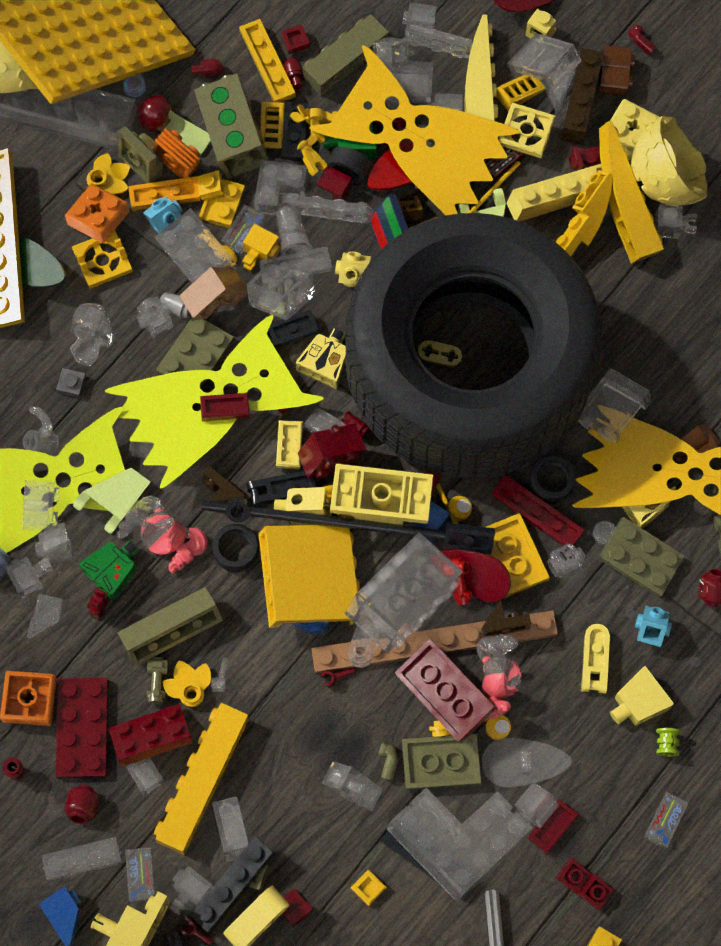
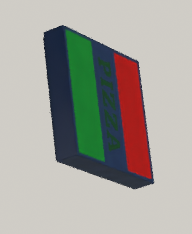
(388, 221)

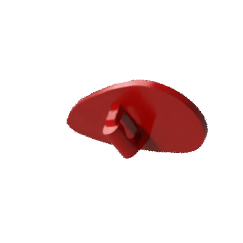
(387, 173)

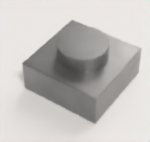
(71, 383)

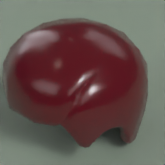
(154, 113)

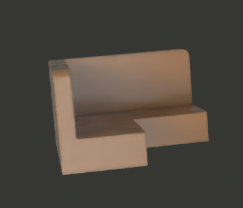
(213, 289)

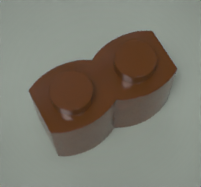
(615, 70)

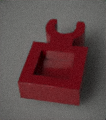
(98, 603)

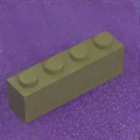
(343, 55)
(170, 626)

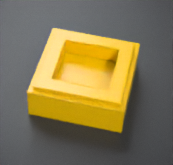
(368, 888)

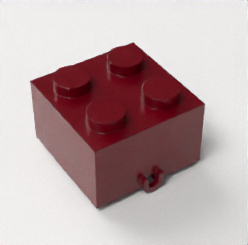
(329, 448)

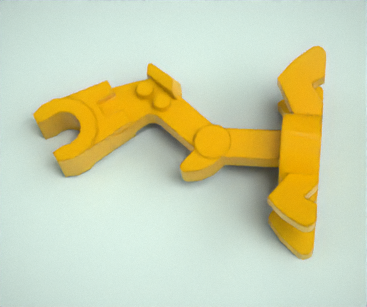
(313, 116)

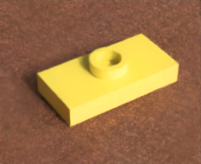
(289, 444)

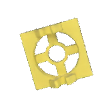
(545, 119)

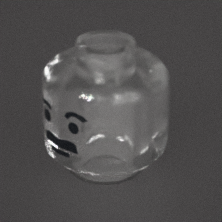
(566, 561)

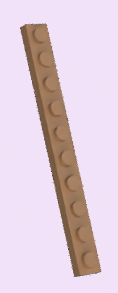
(448, 639)

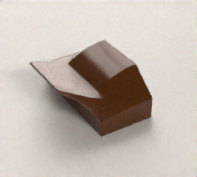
(700, 439)

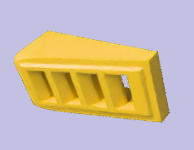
(503, 90)
(272, 107)

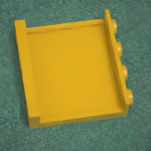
(308, 573)

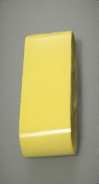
(256, 918)

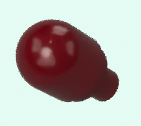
(208, 68)
(294, 72)

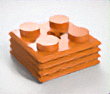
(176, 154)
(97, 213)
(17, 686)

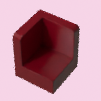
(335, 183)
(298, 908)

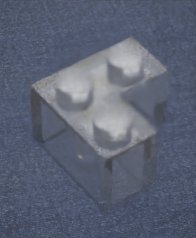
(275, 180)
(281, 295)

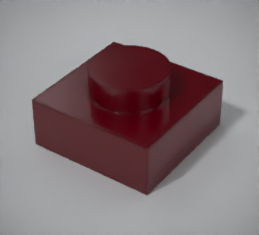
(295, 39)

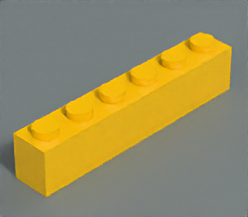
(202, 778)

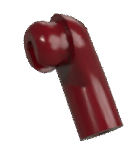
(636, 35)

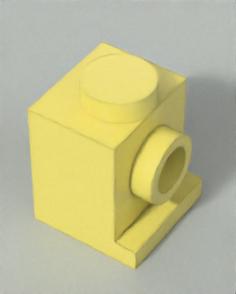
(541, 22)

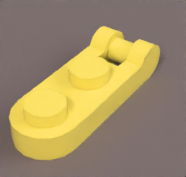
(595, 658)

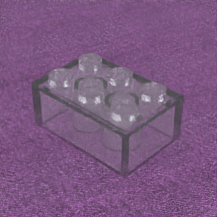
(193, 247)

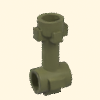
(156, 667)

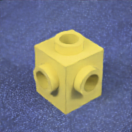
(351, 267)

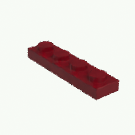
(537, 512)

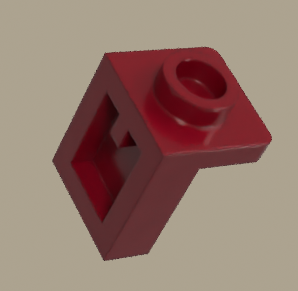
(584, 158)

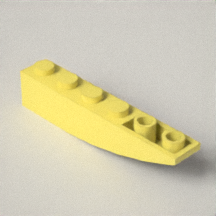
(479, 86)
(550, 194)

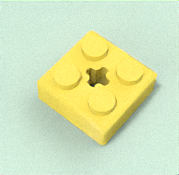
(633, 116)

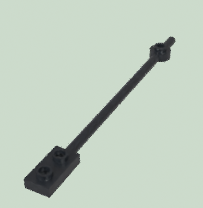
(454, 536)

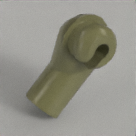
(391, 761)

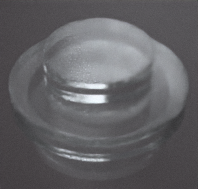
(603, 531)

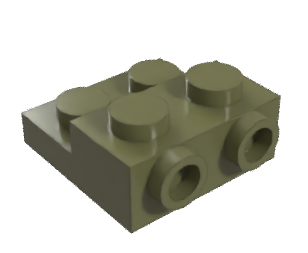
(139, 156)

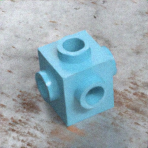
(163, 213)
(653, 625)

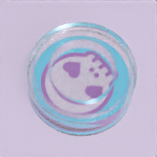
(134, 85)

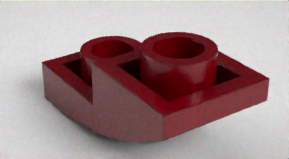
(584, 884)

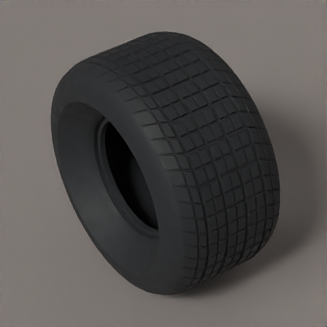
(487, 264)

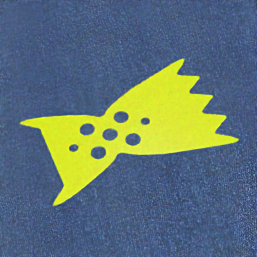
(167, 401)
(96, 445)

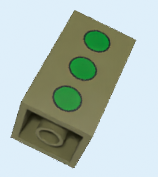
(231, 125)

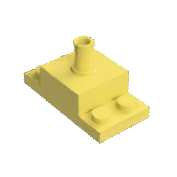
(381, 494)
(134, 927)

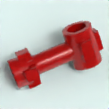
(462, 595)

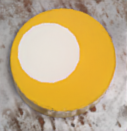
(459, 508)
(498, 728)

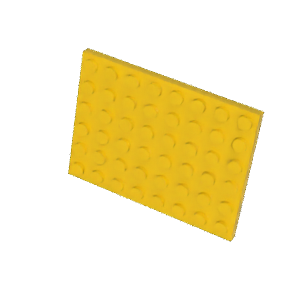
(88, 43)

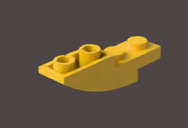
(591, 208)

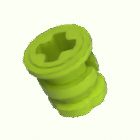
(668, 742)

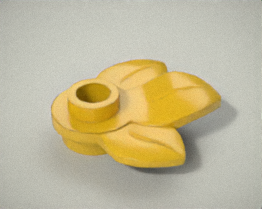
(111, 174)
(188, 680)

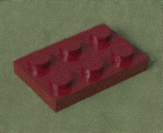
(150, 735)

